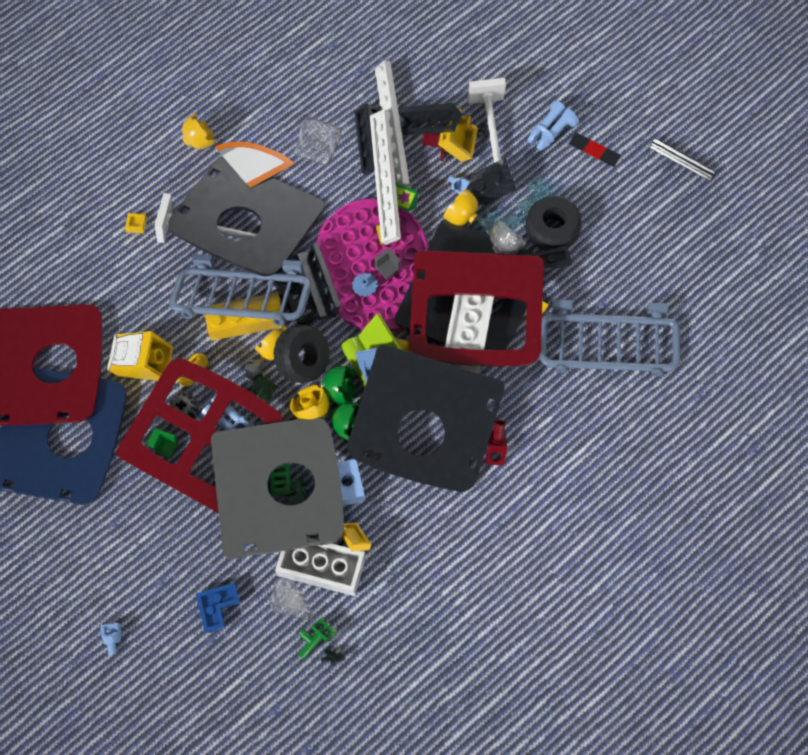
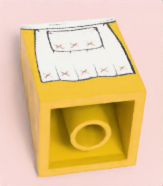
(139, 355)

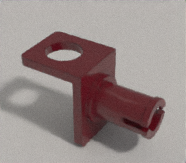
(433, 140)
(497, 443)

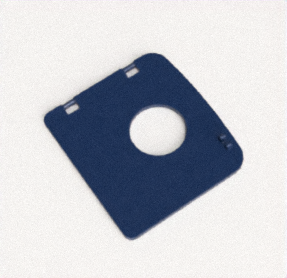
(40, 473)

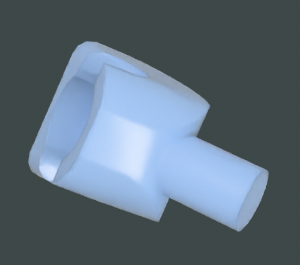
(459, 183)
(111, 635)

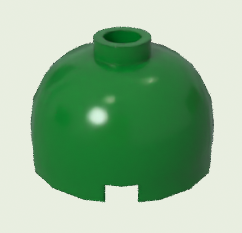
(339, 384)
(344, 419)

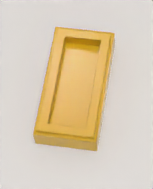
(355, 537)

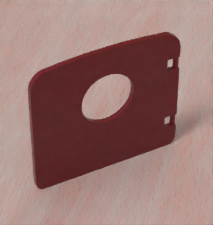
(27, 333)

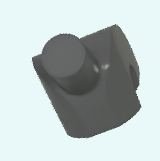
(254, 367)

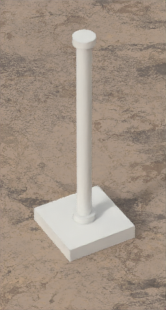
(486, 92)
(165, 212)

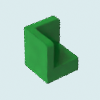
(162, 443)

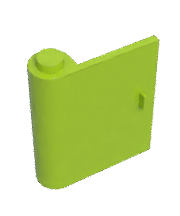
(372, 337)

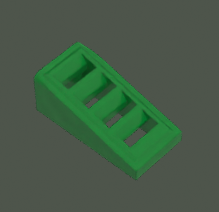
(281, 491)

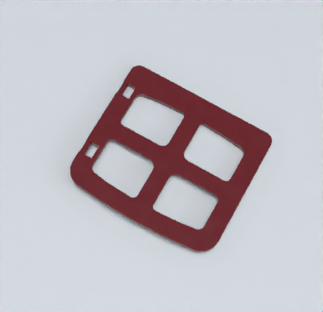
(178, 475)

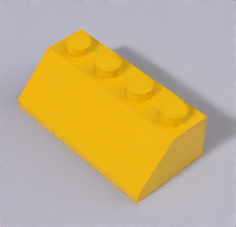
(230, 326)

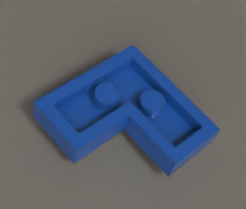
(211, 603)

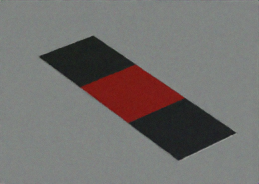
(594, 149)

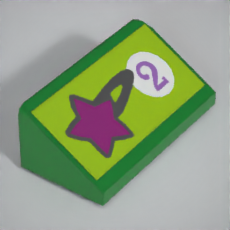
(406, 197)

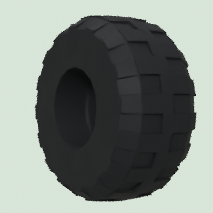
(558, 209)
(315, 357)

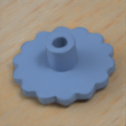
(364, 284)

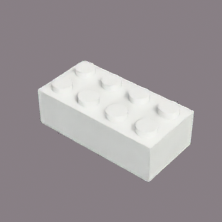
(323, 566)

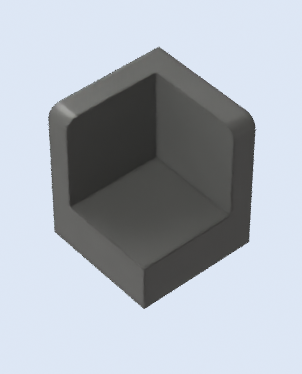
(388, 264)

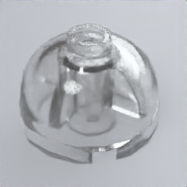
(505, 240)

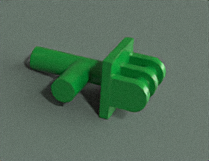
(320, 634)

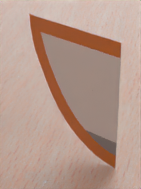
(253, 161)

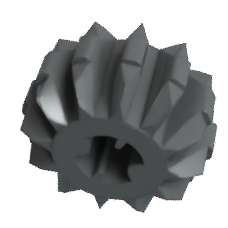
(187, 401)

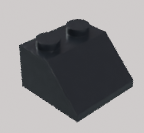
(492, 182)

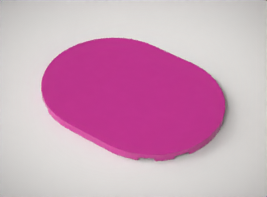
(350, 248)

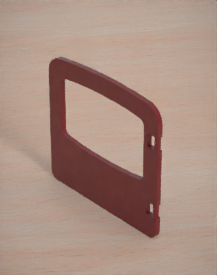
(478, 275)

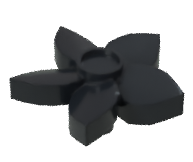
(483, 130)
(333, 656)

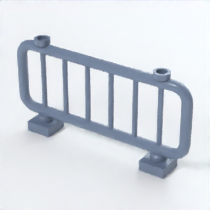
(205, 266)
(655, 315)

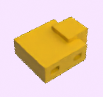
(458, 142)

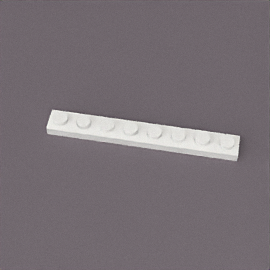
(389, 103)
(385, 177)

